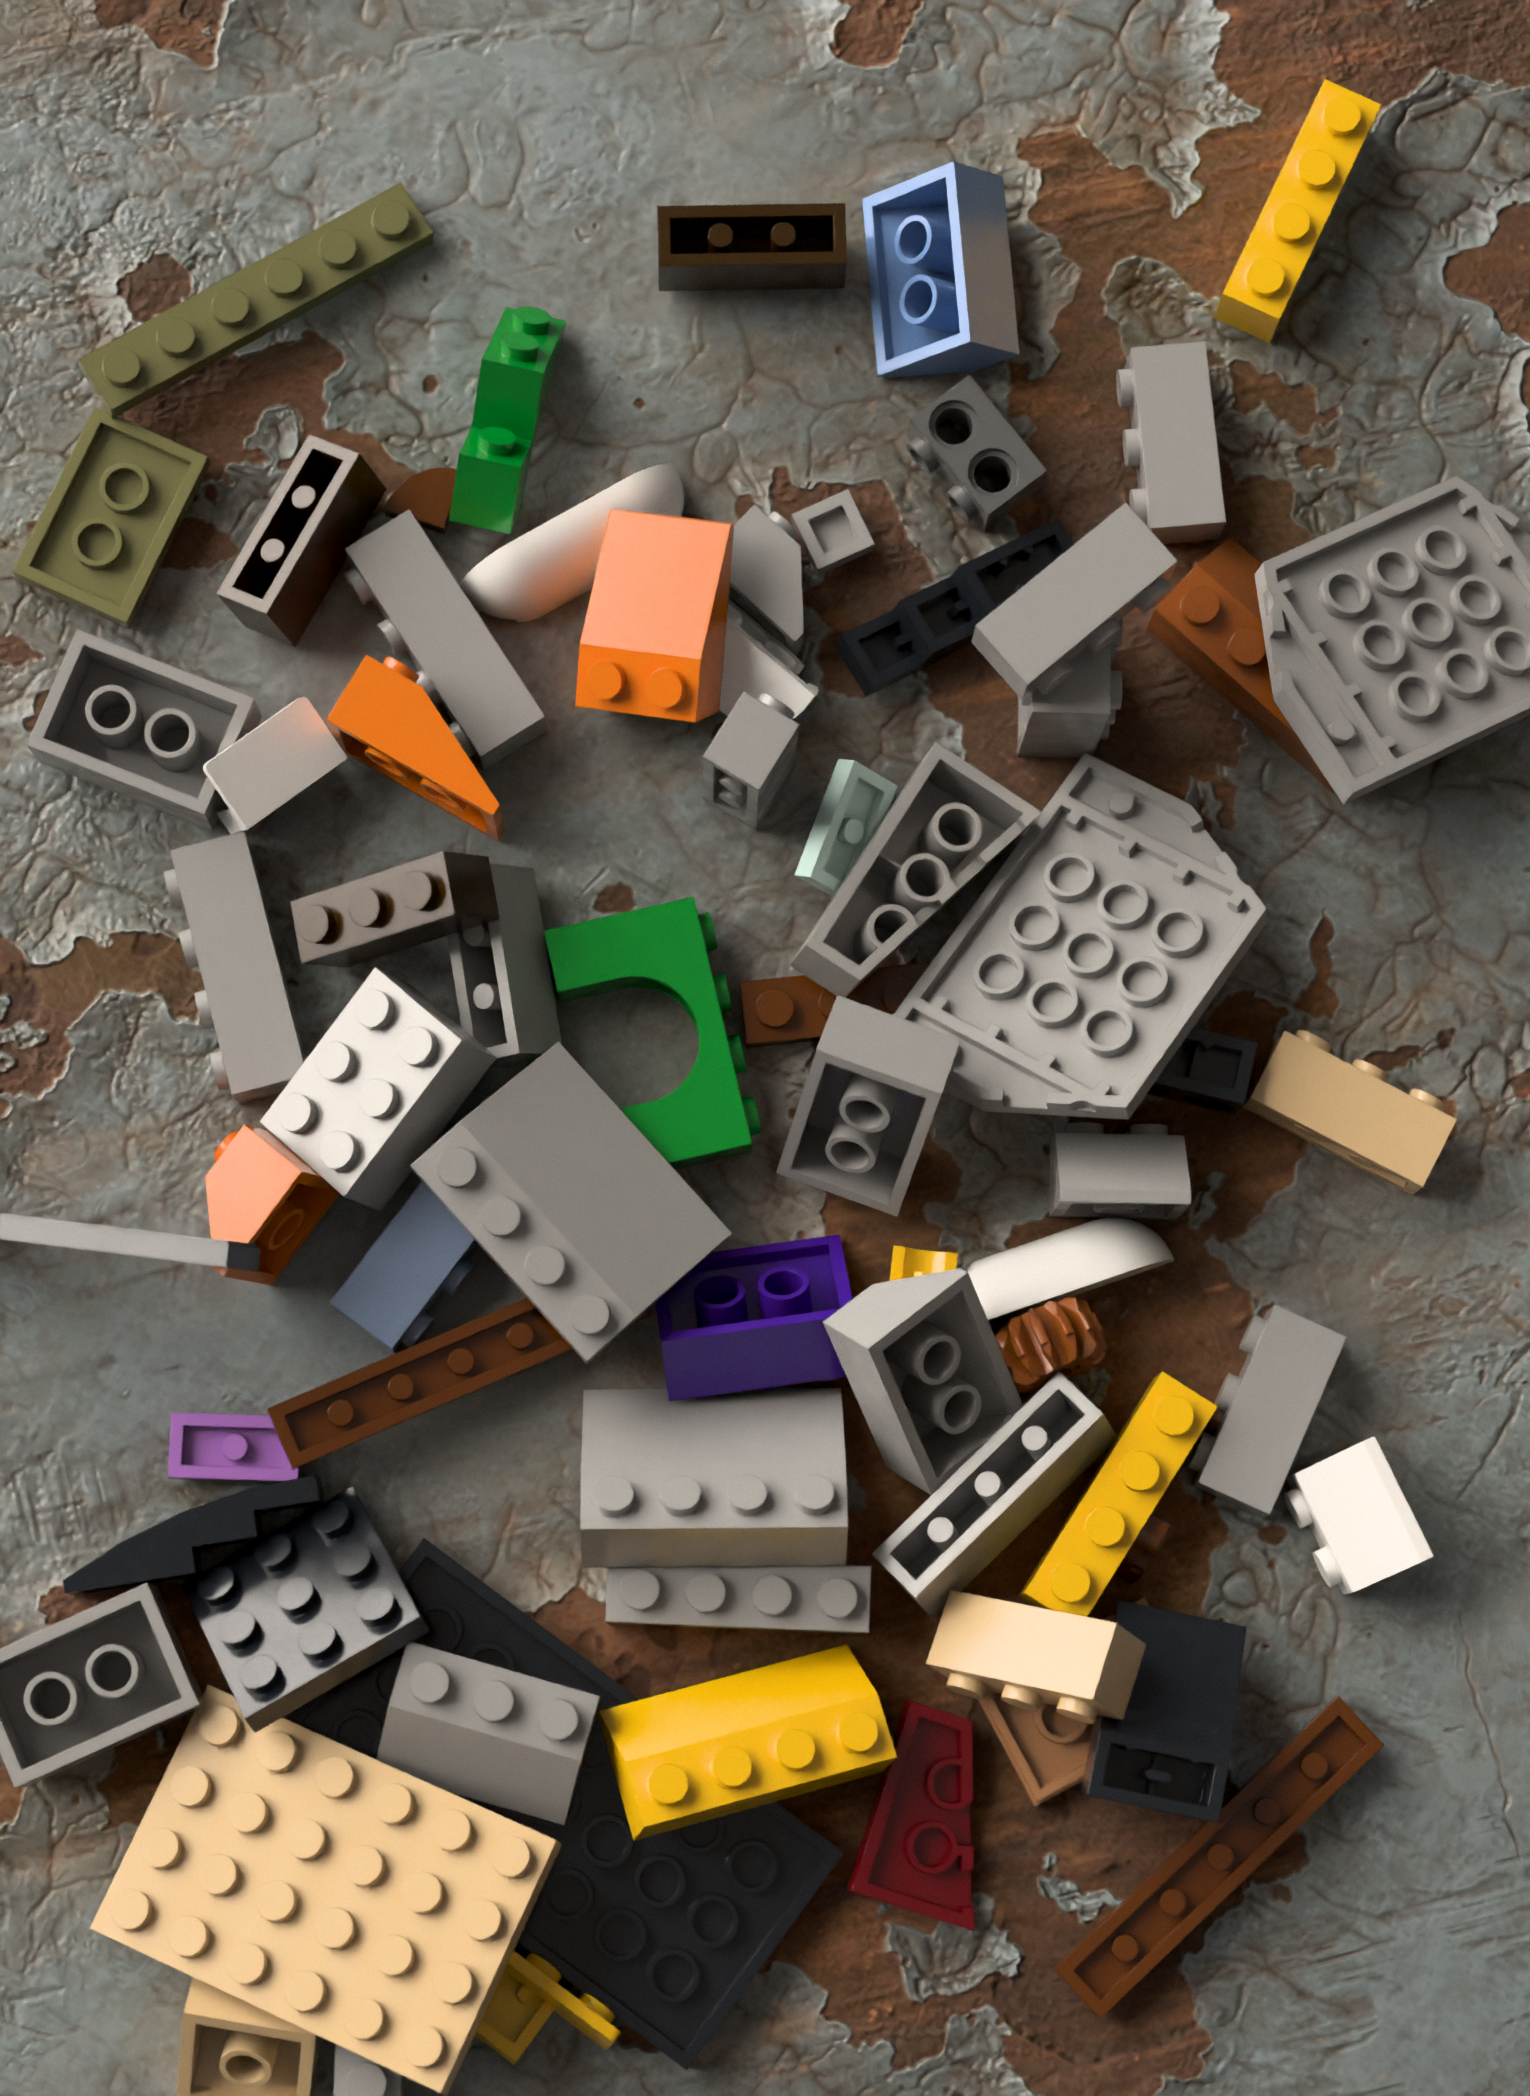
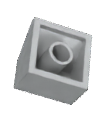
(1118, 1173)

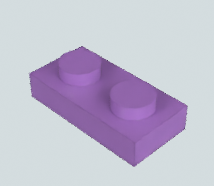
(226, 1449)

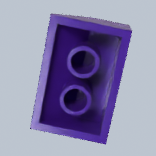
(754, 1319)

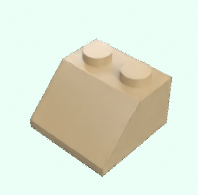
(242, 2049)

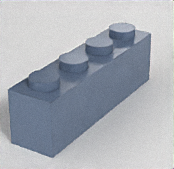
(407, 1272)

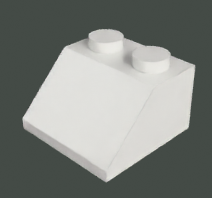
(1356, 1517)

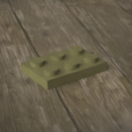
(111, 517)

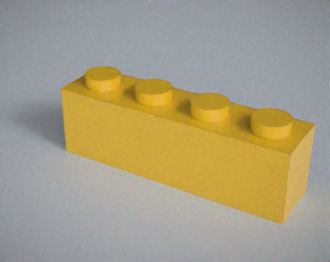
(1297, 211)
(1119, 1498)

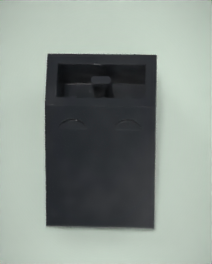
(1179, 1719)

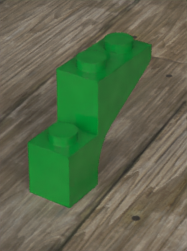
(506, 419)

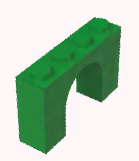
(667, 952)

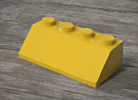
(745, 1741)

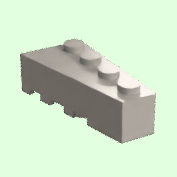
(921, 857)

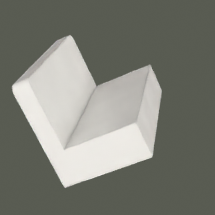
(272, 764)

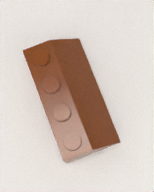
(1218, 633)

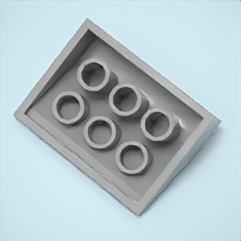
(570, 1201)
(713, 1479)

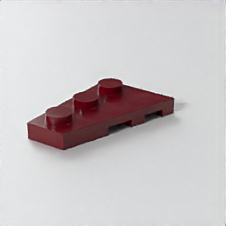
(920, 1821)

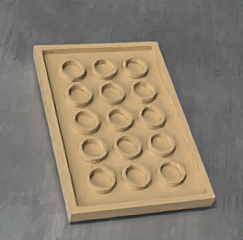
(327, 1889)

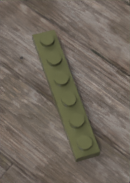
(255, 300)

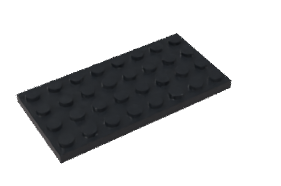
(645, 1925)

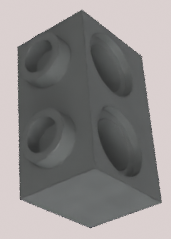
(990, 447)

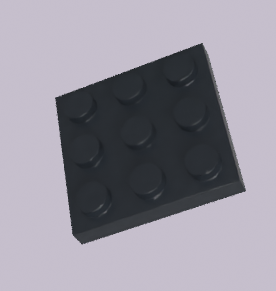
(304, 1609)

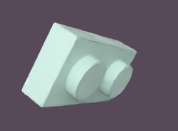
(844, 824)

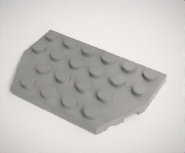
(1400, 635)
(1088, 952)

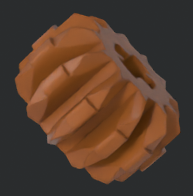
(1050, 1340)

